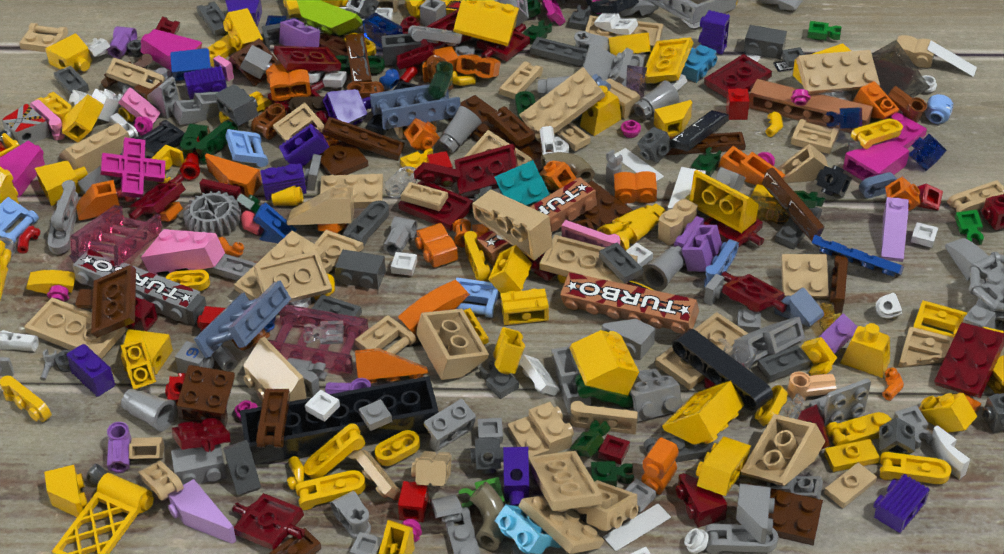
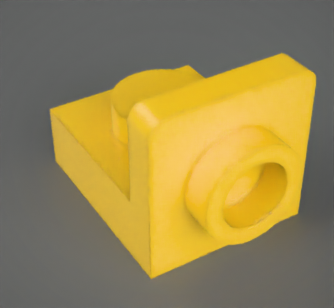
(171, 156)
(820, 356)

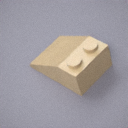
(329, 207)
(784, 450)

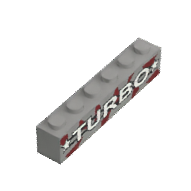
(168, 296)

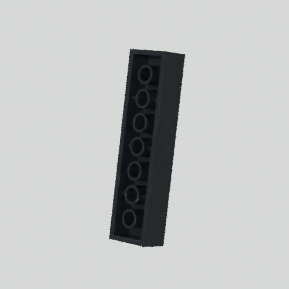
(407, 401)

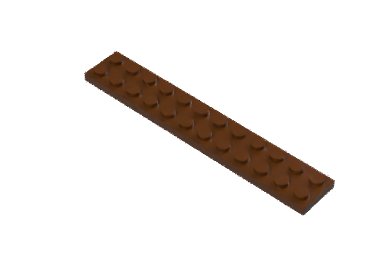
(607, 205)

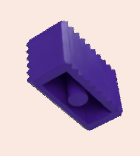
(714, 31)
(205, 81)
(303, 146)
(281, 178)
(90, 370)
(901, 502)

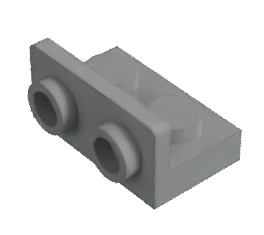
(449, 424)

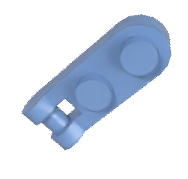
(723, 261)

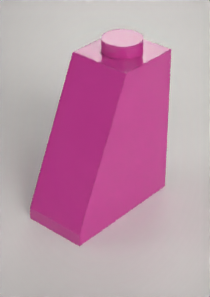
(161, 44)
(876, 160)
(22, 164)

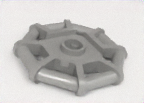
(993, 291)

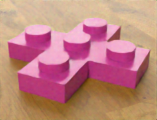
(132, 167)

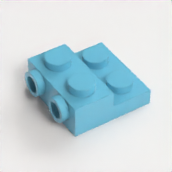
(525, 532)

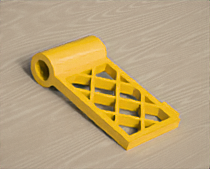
(115, 493)

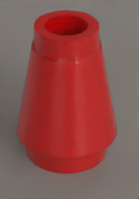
(190, 167)

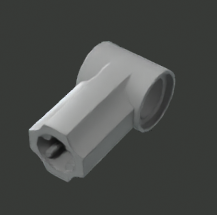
(401, 231)

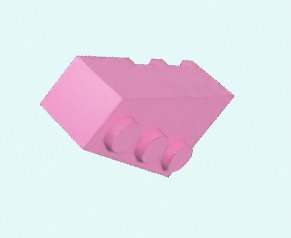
(182, 250)

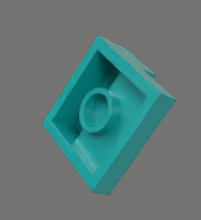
(523, 184)

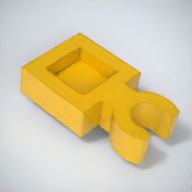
(415, 159)

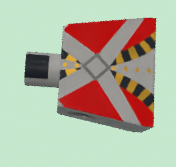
(25, 125)

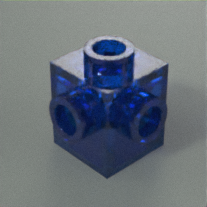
(927, 151)

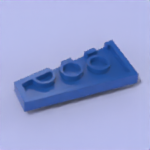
(826, 247)

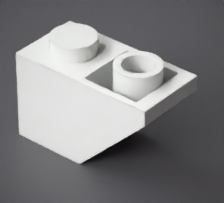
(110, 103)

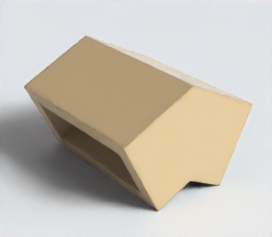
(146, 448)

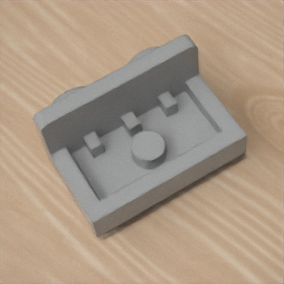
(656, 397)

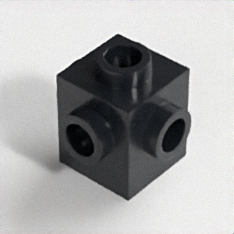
(833, 181)

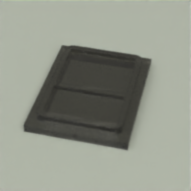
(897, 69)

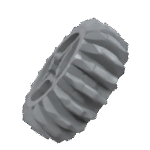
(212, 213)

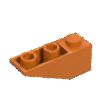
(234, 174)
(379, 364)

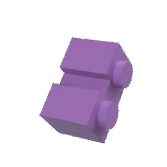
(296, 34)
(702, 247)

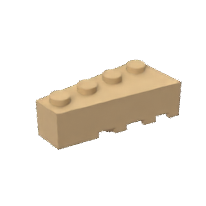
(515, 223)

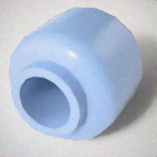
(939, 109)

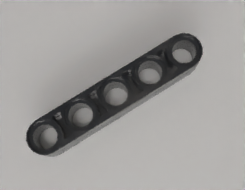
(721, 367)

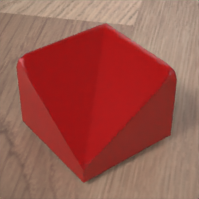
(929, 197)

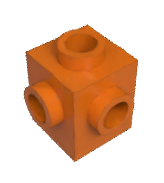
(421, 135)
(556, 175)
(905, 190)

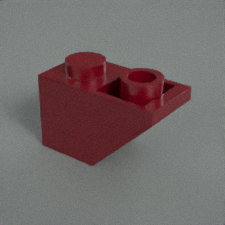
(701, 504)

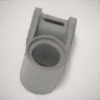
(600, 41)
(352, 514)

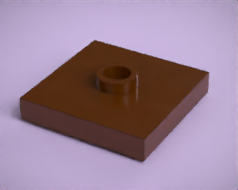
(342, 159)

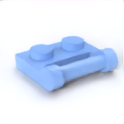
(241, 150)
(9, 213)
(479, 292)

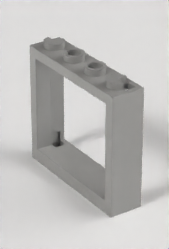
(684, 8)

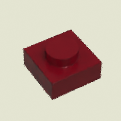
(614, 449)

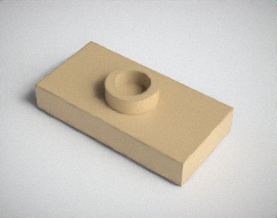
(424, 196)
(850, 485)

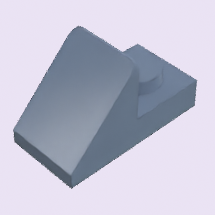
(803, 306)

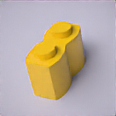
(508, 351)

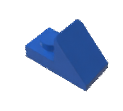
(273, 223)

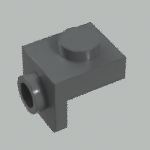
(270, 34)

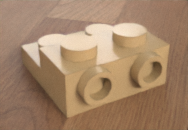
(542, 431)
(615, 507)

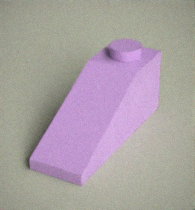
(894, 229)
(200, 512)

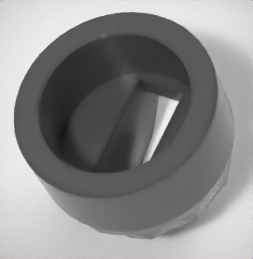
(95, 473)

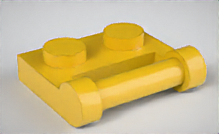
(940, 317)

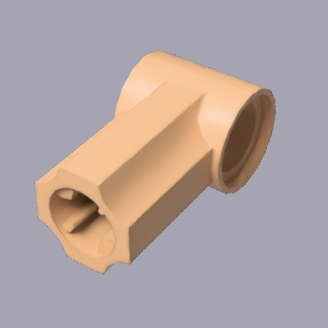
(810, 385)

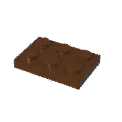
(113, 301)
(795, 516)

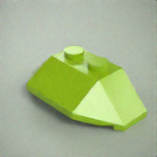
(328, 17)

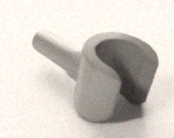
(49, 361)

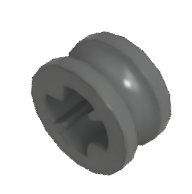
(134, 48)
(60, 360)

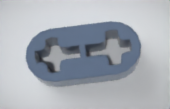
(875, 185)

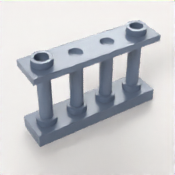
(404, 105)
(243, 319)

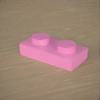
(138, 105)

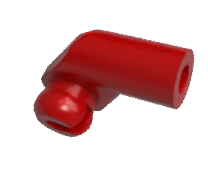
(410, 72)
(23, 240)

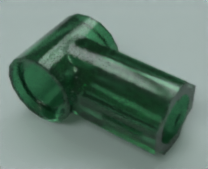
(441, 81)

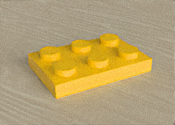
(668, 59)

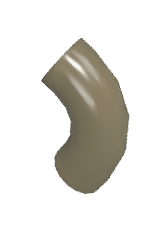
(577, 164)
(490, 506)

